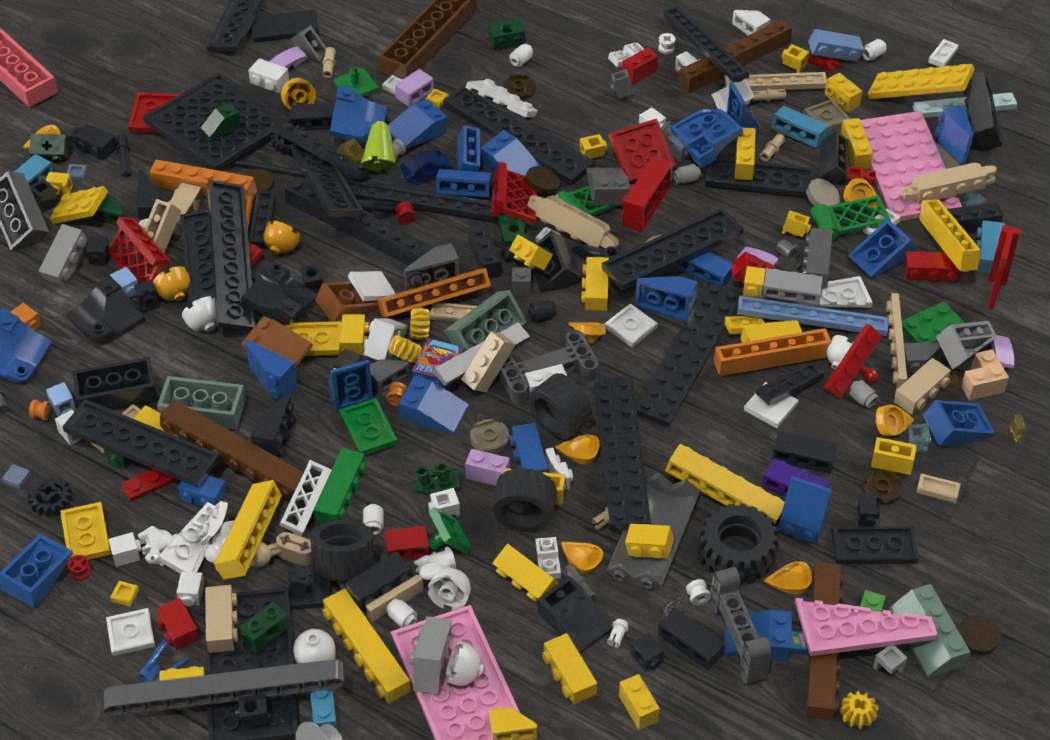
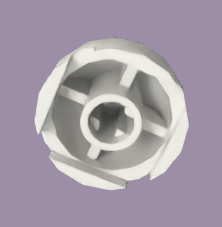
(202, 315)
(837, 350)
(449, 588)
(314, 646)
(463, 665)

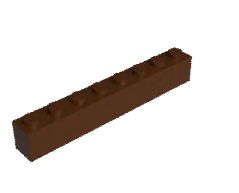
(744, 51)
(232, 448)
(824, 668)

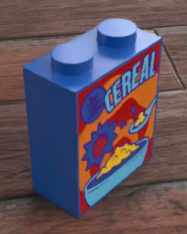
(432, 355)

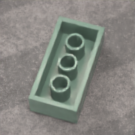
(212, 399)

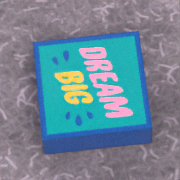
(798, 643)

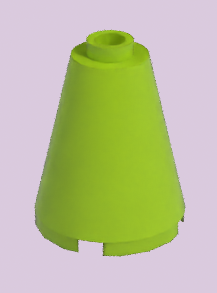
(379, 149)

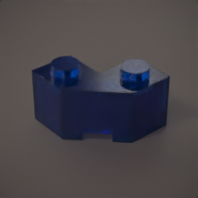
(422, 164)

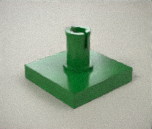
(357, 80)
(449, 532)

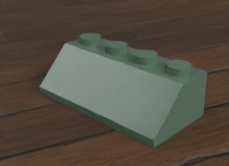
(492, 315)
(949, 648)

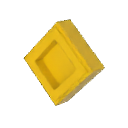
(436, 97)
(124, 593)

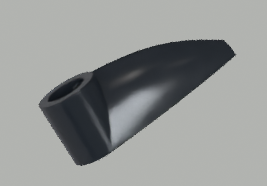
(590, 251)

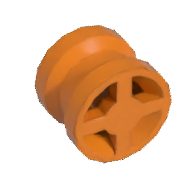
(396, 392)
(40, 410)

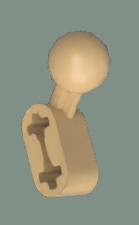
(288, 547)

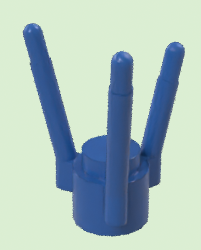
(151, 670)

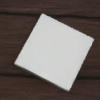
(370, 285)
(631, 325)
(771, 414)
(130, 632)

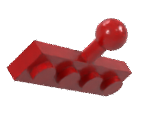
(854, 362)
(146, 484)

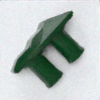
(438, 480)

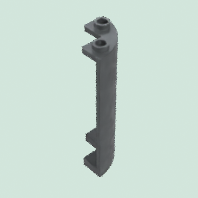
(668, 506)

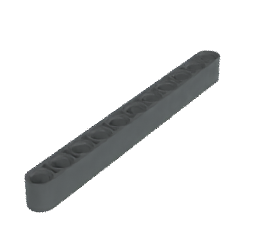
(223, 687)

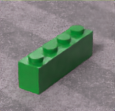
(340, 486)

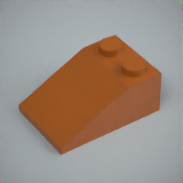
(341, 299)
(279, 340)

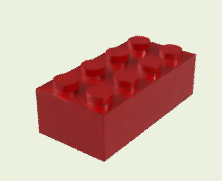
(646, 194)

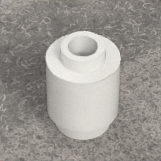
(874, 50)
(521, 55)
(373, 518)
(401, 613)

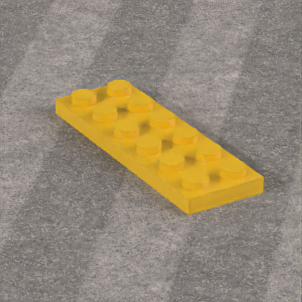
(921, 81)

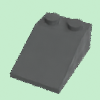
(607, 185)
(435, 265)

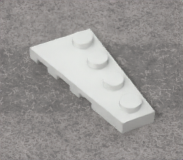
(501, 96)
(845, 293)
(185, 550)

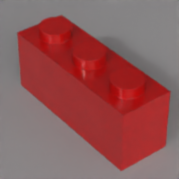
(930, 267)

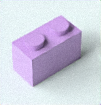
(414, 87)
(485, 466)

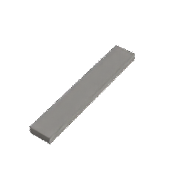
(458, 365)

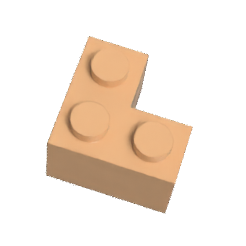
(985, 377)

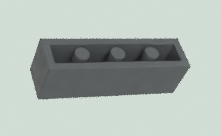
(818, 254)

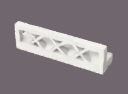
(307, 511)

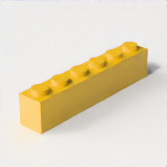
(950, 235)
(721, 483)
(248, 530)
(367, 646)

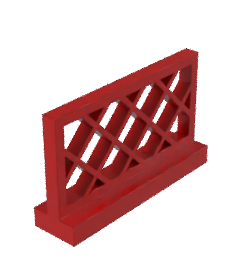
(502, 191)
(143, 244)
(1003, 260)

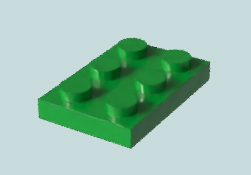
(930, 323)
(368, 427)

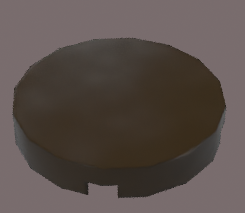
(520, 85)
(262, 179)
(542, 179)
(885, 484)
(980, 634)

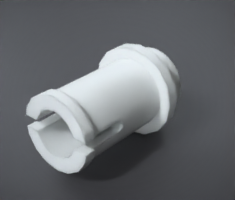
(619, 628)

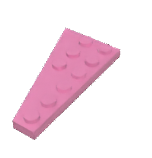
(853, 628)

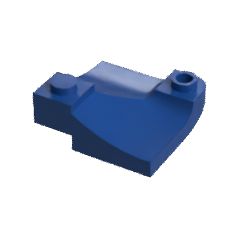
(354, 115)
(706, 134)
(19, 348)

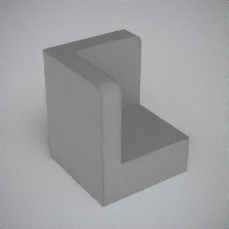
(890, 659)

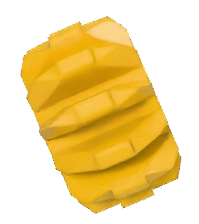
(419, 323)
(405, 349)
(859, 709)

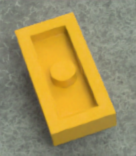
(736, 323)

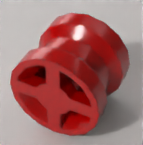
(405, 213)
(79, 562)

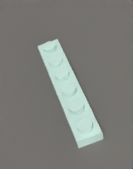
(933, 108)

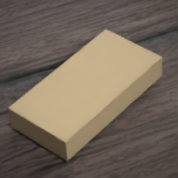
(938, 488)

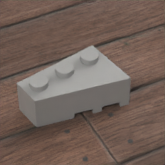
(64, 254)
(792, 287)
(965, 340)
(430, 654)

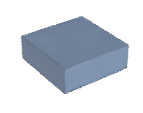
(77, 172)
(16, 476)

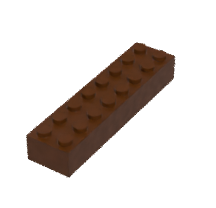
(424, 36)

